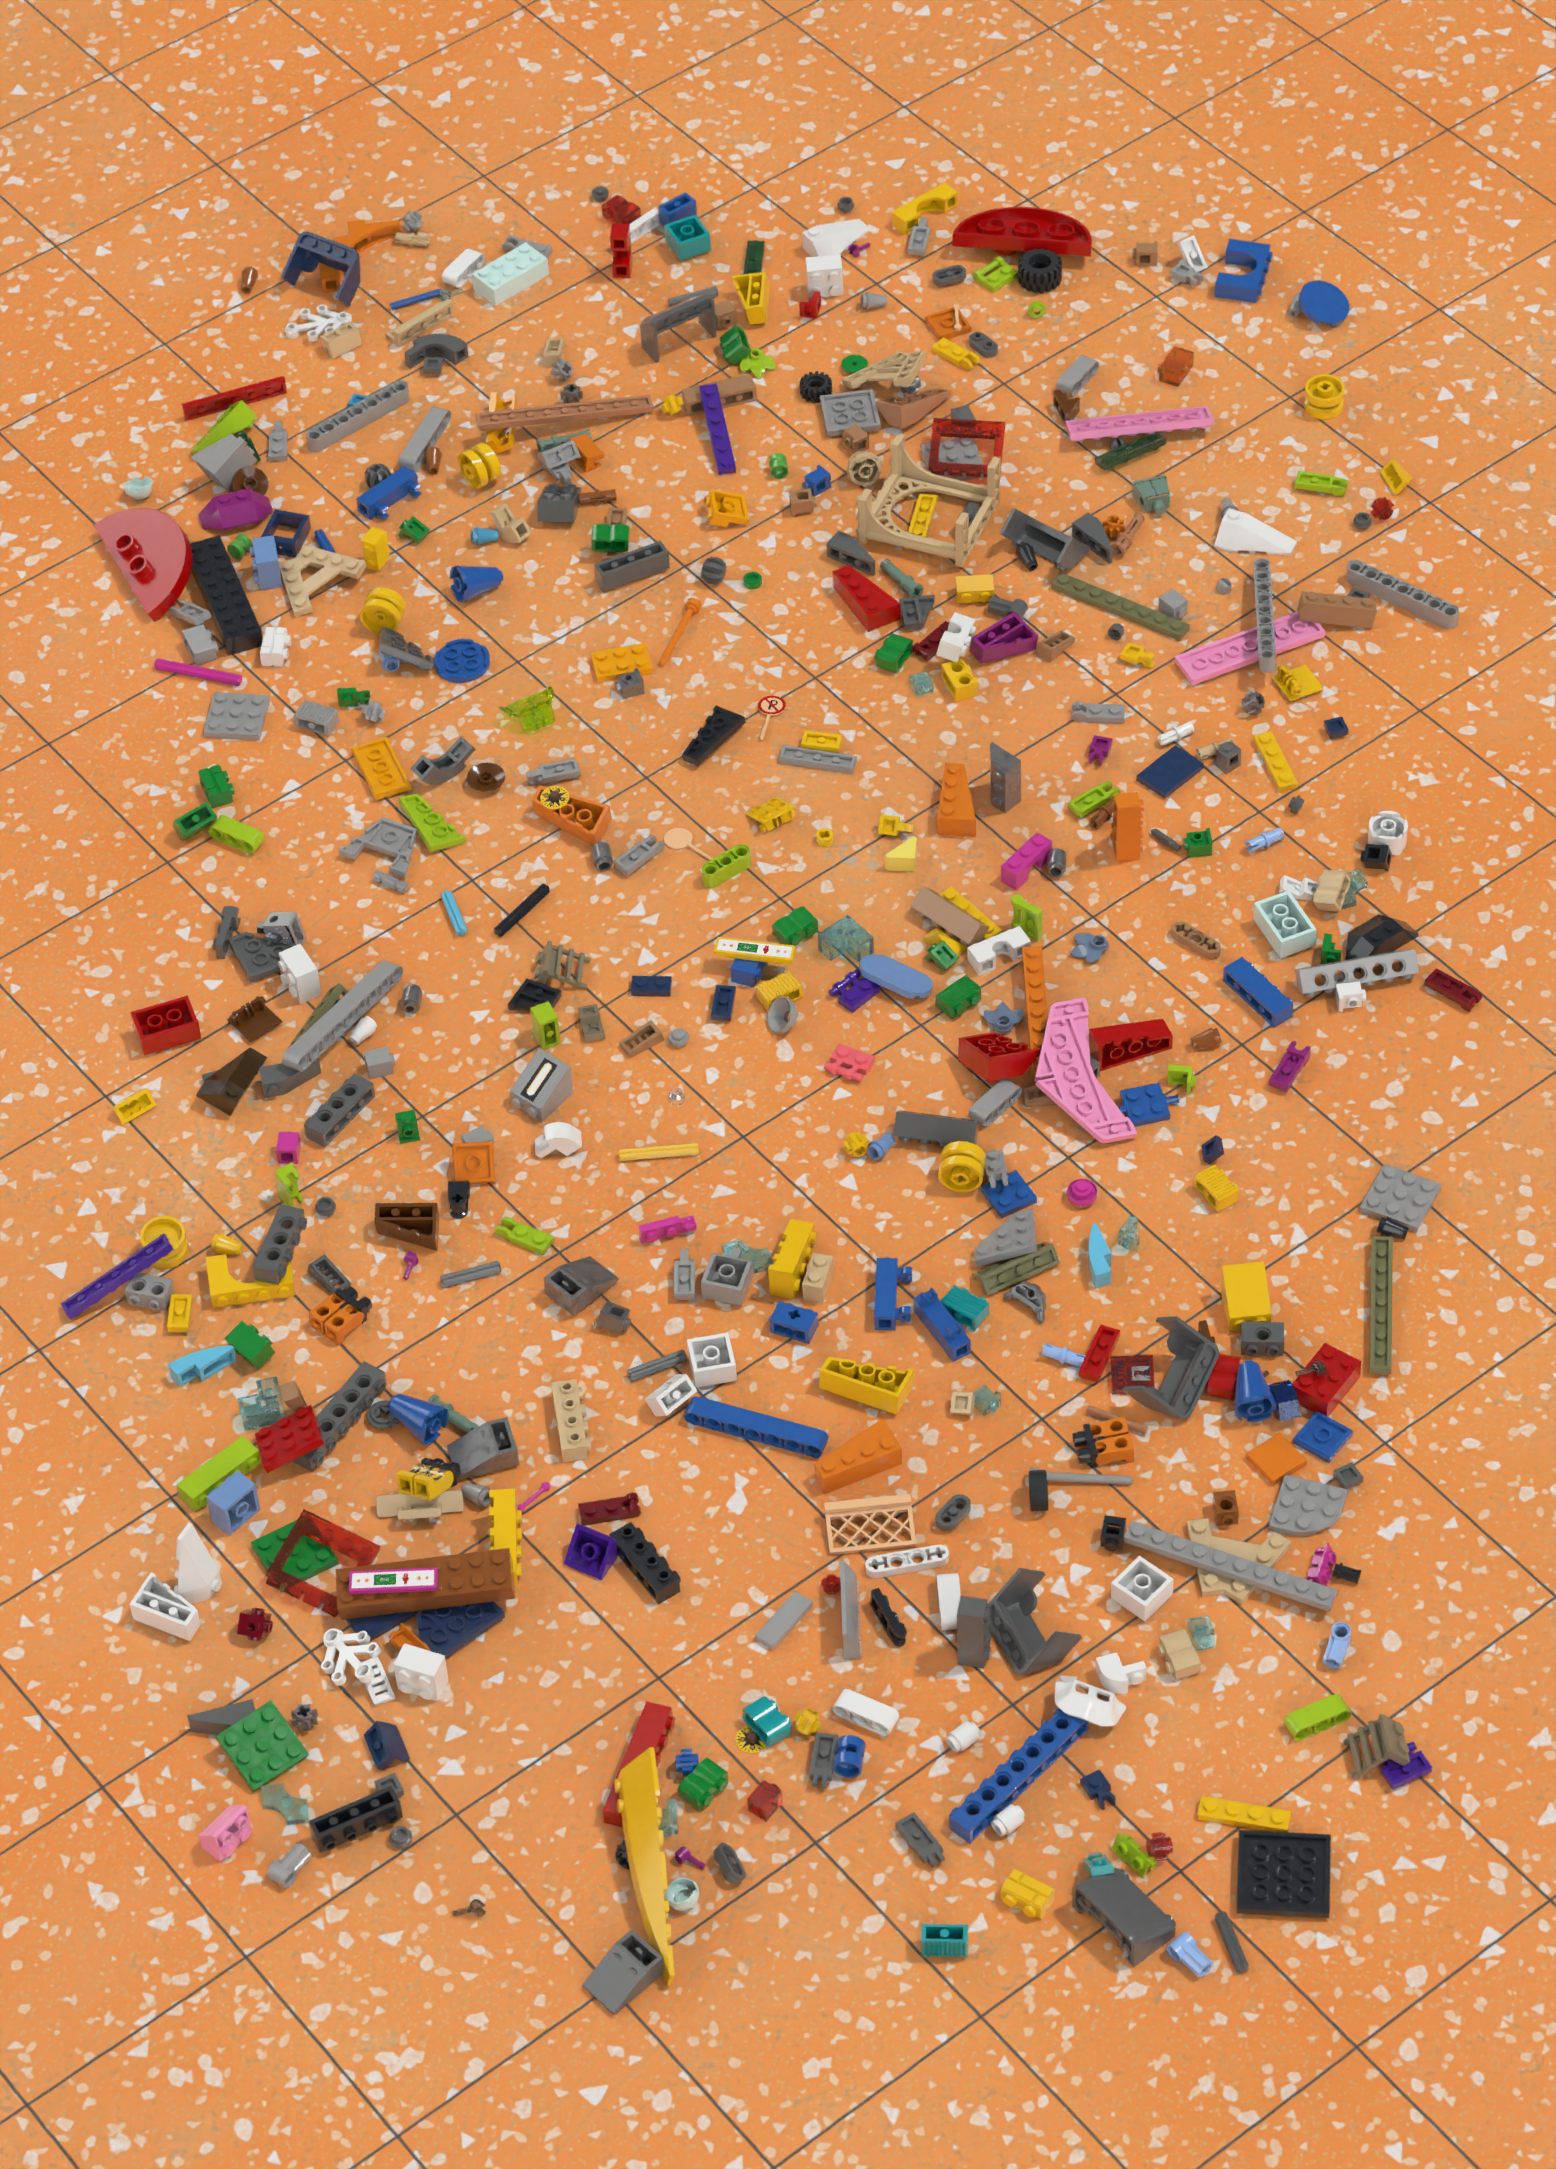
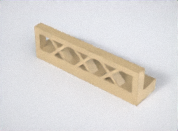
(421, 323)

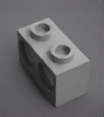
(149, 1291)

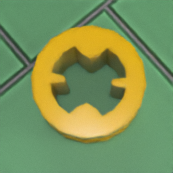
(824, 837)

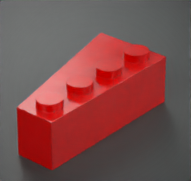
(865, 599)
(1128, 1042)

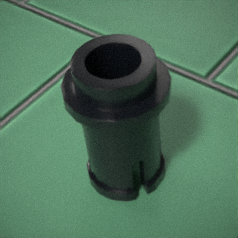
(1346, 1573)

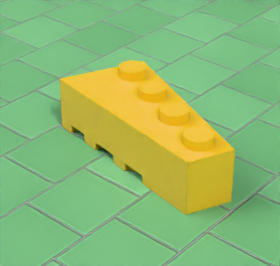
(504, 1525)

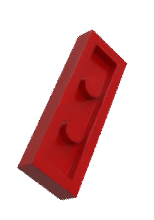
(1099, 1353)

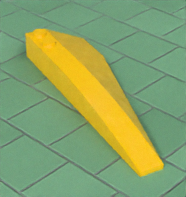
(641, 1819)

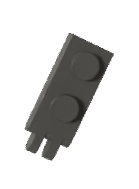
(823, 1759)
(920, 1839)

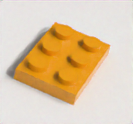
(620, 661)

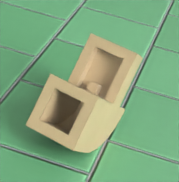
(509, 528)

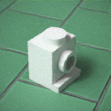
(1349, 995)

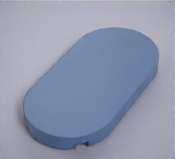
(895, 976)

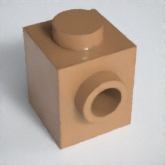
(725, 314)

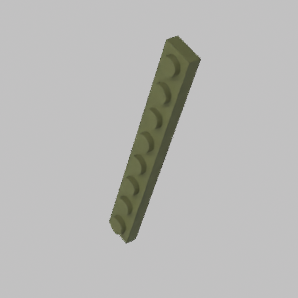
(1120, 606)
(1381, 1305)

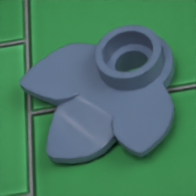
(1089, 946)
(1003, 1018)

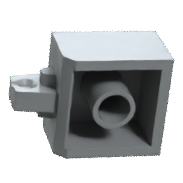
(727, 1278)

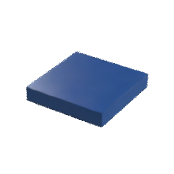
(1322, 1436)

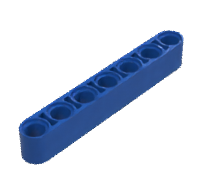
(756, 1426)

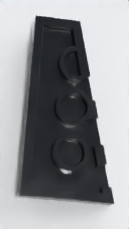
(714, 733)

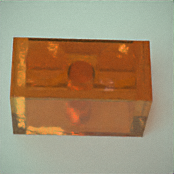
(1175, 366)

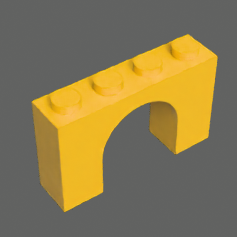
(227, 1291)

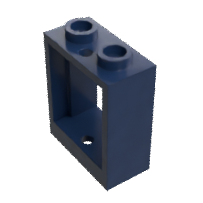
(289, 546)

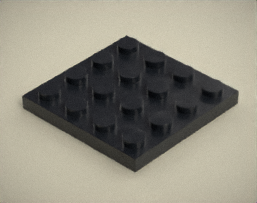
(1283, 1874)

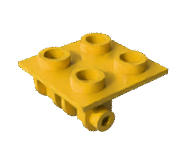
(1296, 682)
(772, 813)

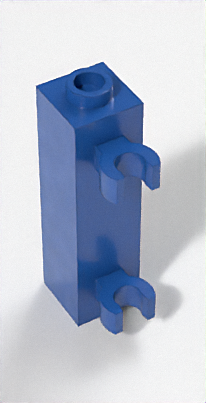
(387, 493)
(886, 1294)
(942, 1325)

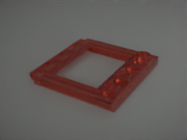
(964, 429)
(328, 1535)

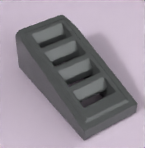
(324, 1261)

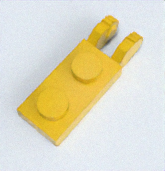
(955, 353)

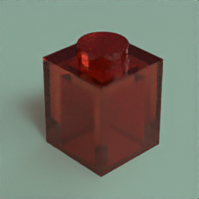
(765, 1800)

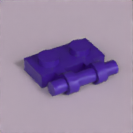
(858, 994)
(1399, 1775)

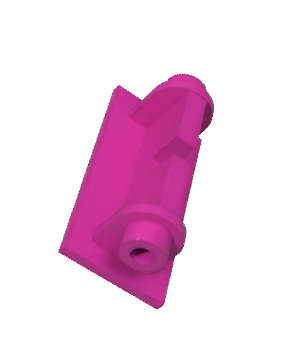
(1322, 1565)

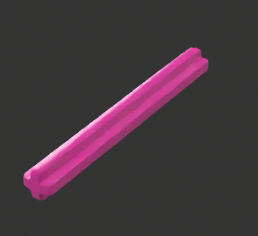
(199, 672)

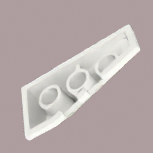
(196, 1570)

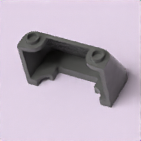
(1125, 1913)

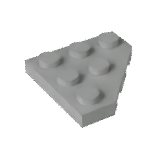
(1009, 1240)

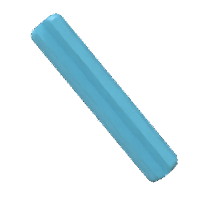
(454, 913)

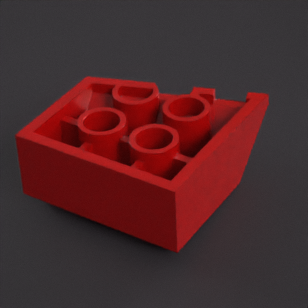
(995, 1056)

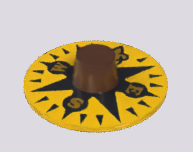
(554, 797)
(748, 1741)

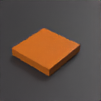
(943, 324)
(474, 1162)
(1276, 1458)

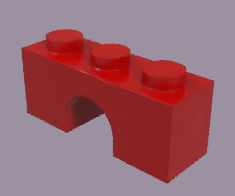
(622, 253)

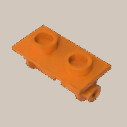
(406, 1636)

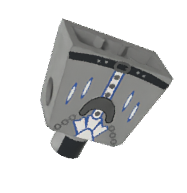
(283, 927)

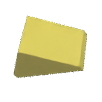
(903, 857)

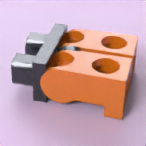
(340, 1314)
(1104, 1442)

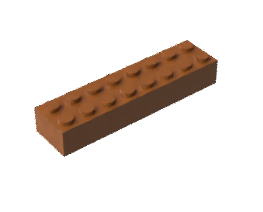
(461, 1581)

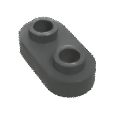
(949, 275)
(983, 345)
(951, 1514)
(729, 1863)

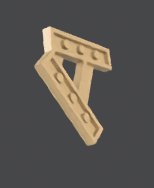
(899, 367)
(330, 565)
(1214, 1584)

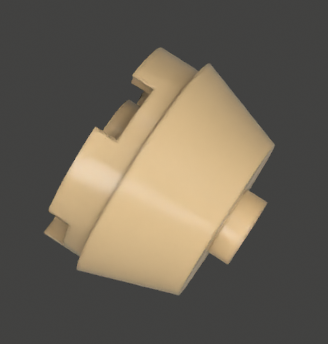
(864, 468)

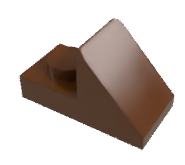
(1066, 408)

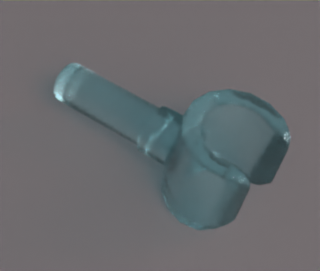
(447, 295)

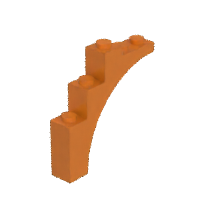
(360, 238)

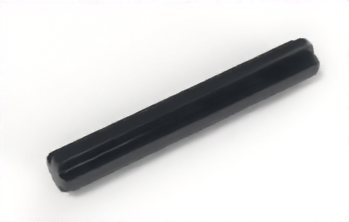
(521, 910)

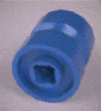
(849, 1756)

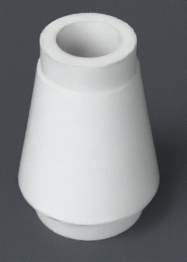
(364, 1028)

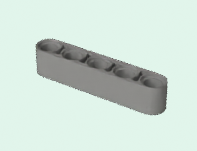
(424, 437)

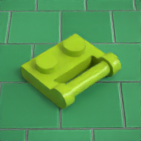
(998, 278)
(1031, 917)

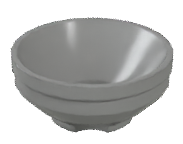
(779, 1013)

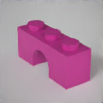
(1016, 868)

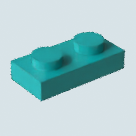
(1098, 1864)

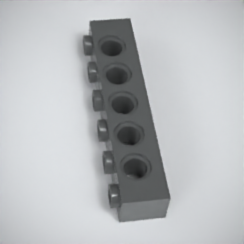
(344, 1410)

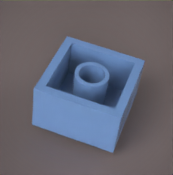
(265, 563)
(233, 1503)

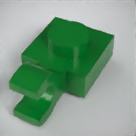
(351, 697)

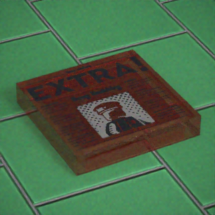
(1131, 1371)

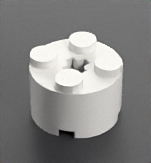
(1388, 829)

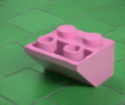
(226, 1832)

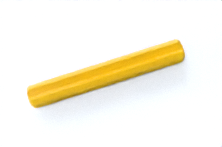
(658, 1151)

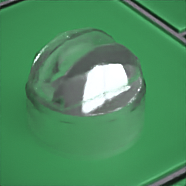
(676, 1096)

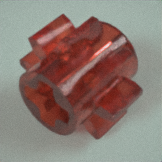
(1382, 508)
(1159, 1846)

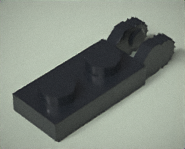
(888, 1618)

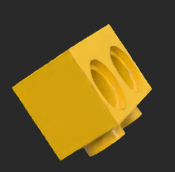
(959, 680)

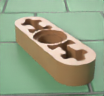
(1201, 947)

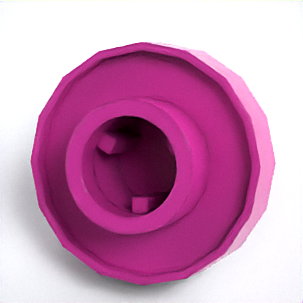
(1082, 1192)

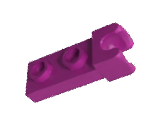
(1289, 1067)

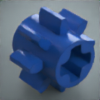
(686, 1762)

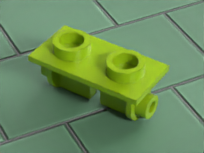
(1130, 1853)

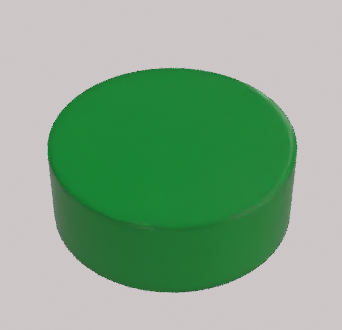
(752, 580)

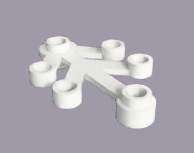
(336, 319)
(334, 1640)

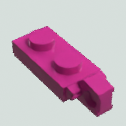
(666, 1228)

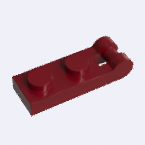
(929, 646)
(1453, 989)
(609, 1509)

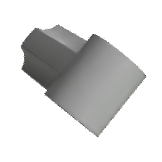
(285, 1870)

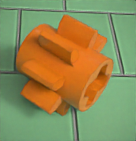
(1113, 526)

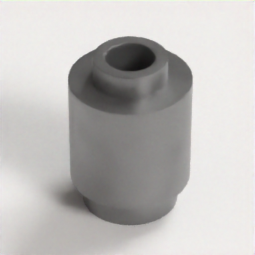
(602, 856)
(1056, 862)
(411, 999)

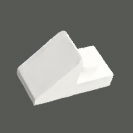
(1192, 254)

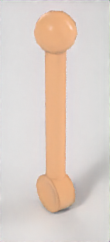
(957, 327)

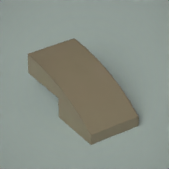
(591, 1023)

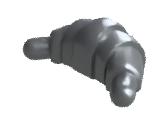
(1030, 1296)

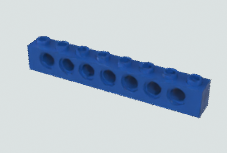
(1000, 1797)

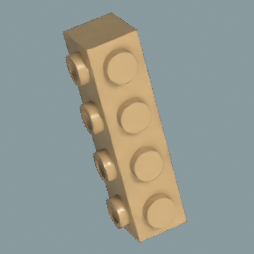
(570, 1421)

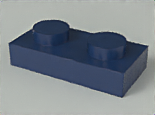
(651, 985)
(723, 1002)

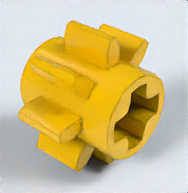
(672, 404)
(856, 1144)
(807, 1721)

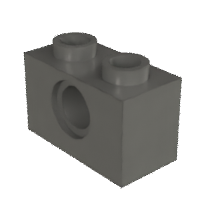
(1262, 1338)

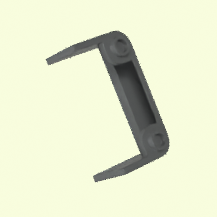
(697, 306)
(1045, 540)
(1187, 1374)
(1017, 1630)

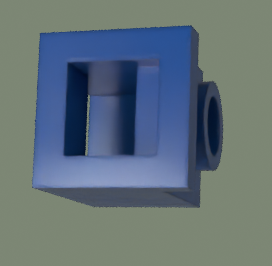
(818, 481)

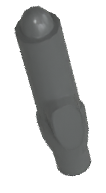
(1165, 839)

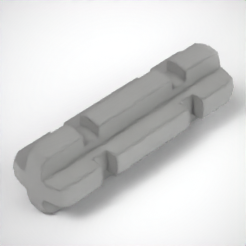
(390, 881)

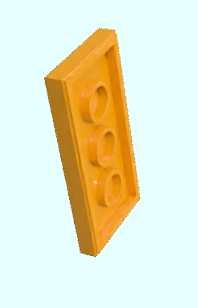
(381, 768)

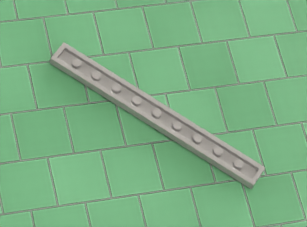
(1230, 1566)

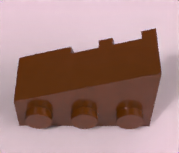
(409, 1222)

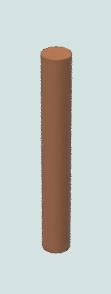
(1107, 1416)

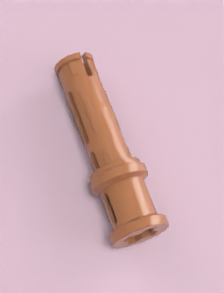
(1136, 522)

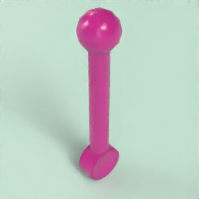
(544, 1487)

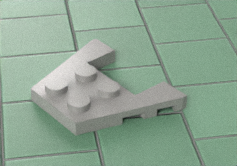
(387, 838)

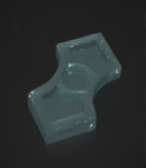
(1357, 883)
(760, 1257)
(278, 1799)

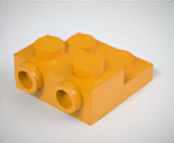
(725, 508)

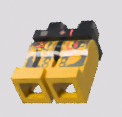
(429, 1477)

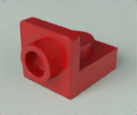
(812, 307)

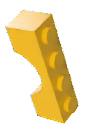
(940, 198)

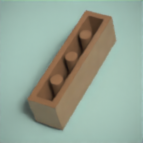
(731, 391)
(1337, 609)
(949, 916)

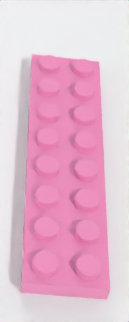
(1139, 423)
(1242, 648)

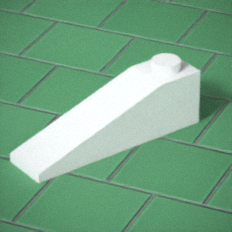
(832, 237)
(1249, 534)

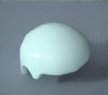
(139, 488)
(682, 1894)

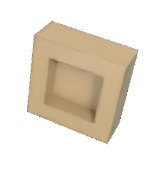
(962, 1403)

